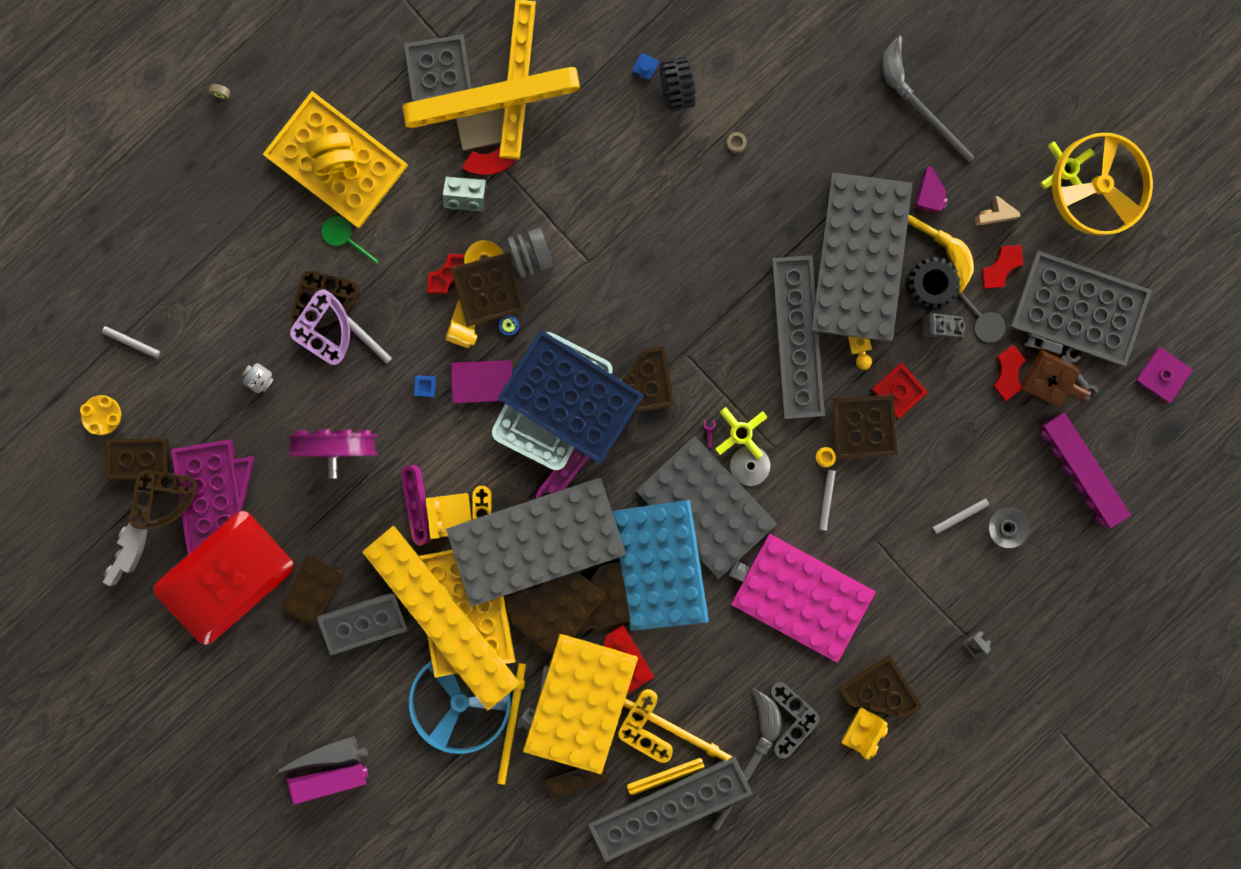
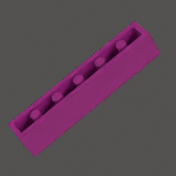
(1084, 470)

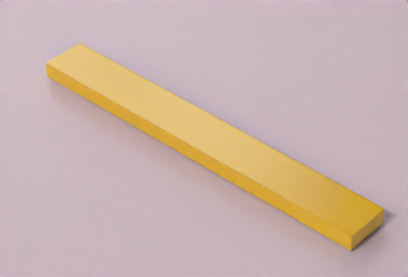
(518, 68)

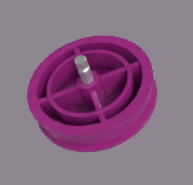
(332, 445)

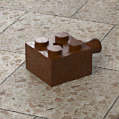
(1058, 389)

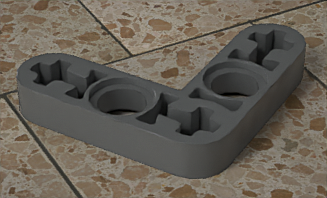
(799, 714)

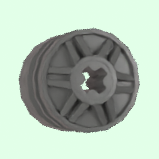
(530, 252)

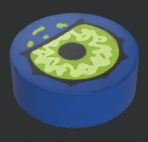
(509, 325)

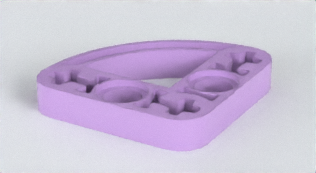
(308, 327)

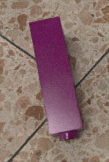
(326, 782)

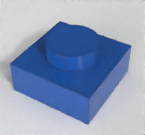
(645, 66)
(425, 386)

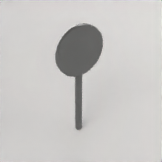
(989, 325)

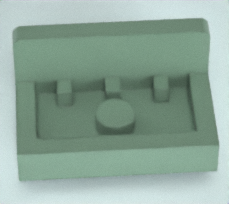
(464, 194)

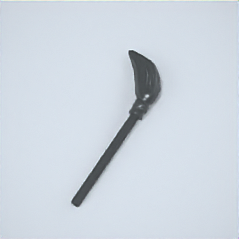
(895, 76)
(770, 728)

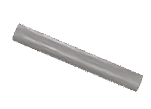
(369, 341)
(131, 342)
(827, 500)
(961, 516)

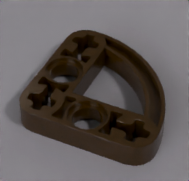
(305, 288)
(156, 484)

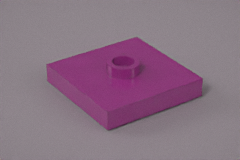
(1164, 375)

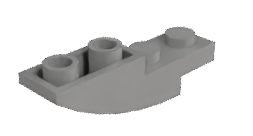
(128, 557)

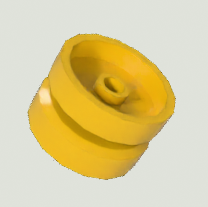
(331, 154)

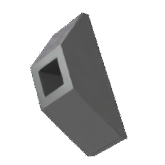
(942, 326)

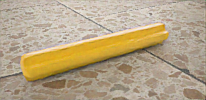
(665, 776)

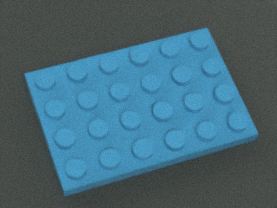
(661, 566)

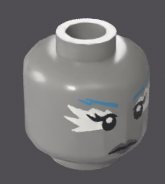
(257, 378)

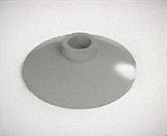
(742, 474)

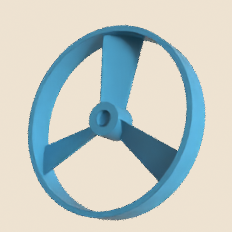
(459, 703)

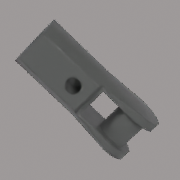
(1046, 345)

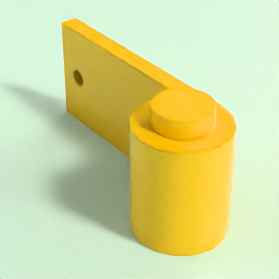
(458, 331)

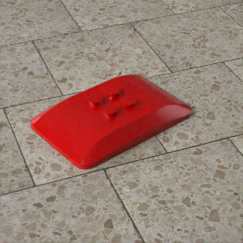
(223, 577)

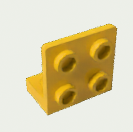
(447, 512)
(865, 732)

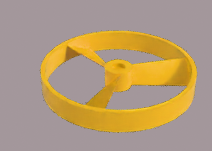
(1103, 184)

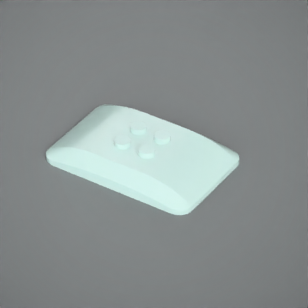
(530, 438)

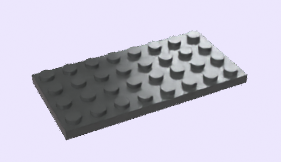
(862, 257)
(535, 542)

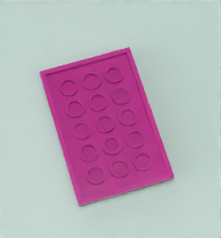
(803, 598)

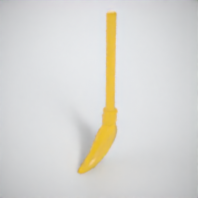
(956, 250)

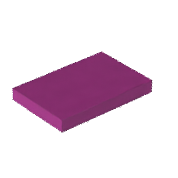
(479, 380)

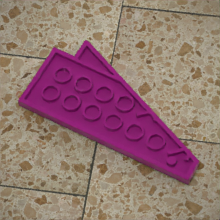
(220, 488)

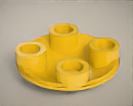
(100, 415)

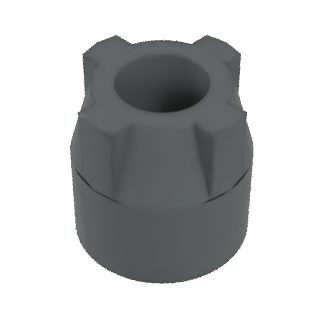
(739, 571)

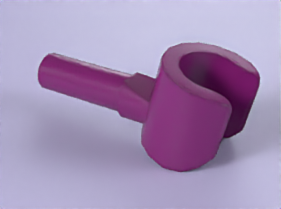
(709, 433)

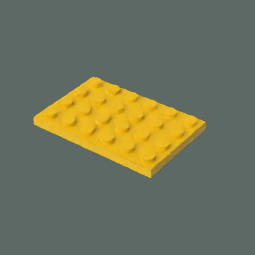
(349, 192)
(488, 617)
(580, 704)

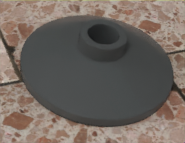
(1018, 527)

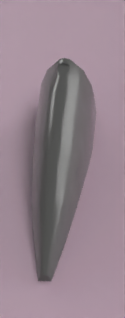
(334, 754)

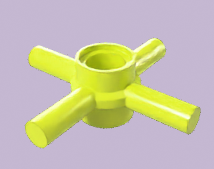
(1073, 163)
(748, 427)

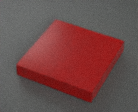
(903, 386)

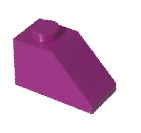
(931, 193)

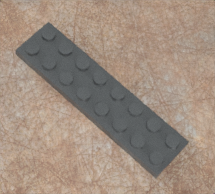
(796, 342)
(670, 808)

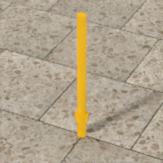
(511, 724)
(711, 749)

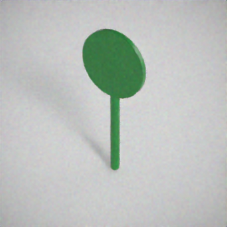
(338, 231)

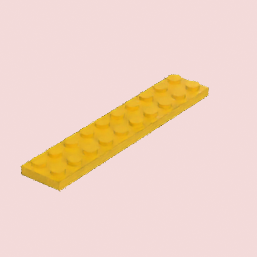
(441, 618)

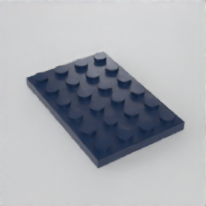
(570, 396)

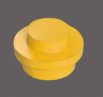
(825, 457)

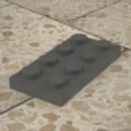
(362, 623)

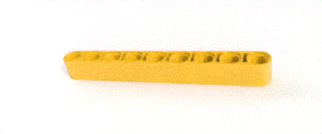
(491, 97)

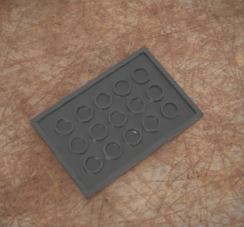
(1081, 308)
(722, 511)

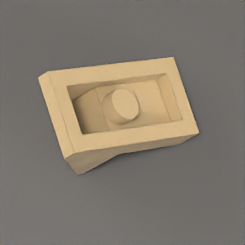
(1002, 212)

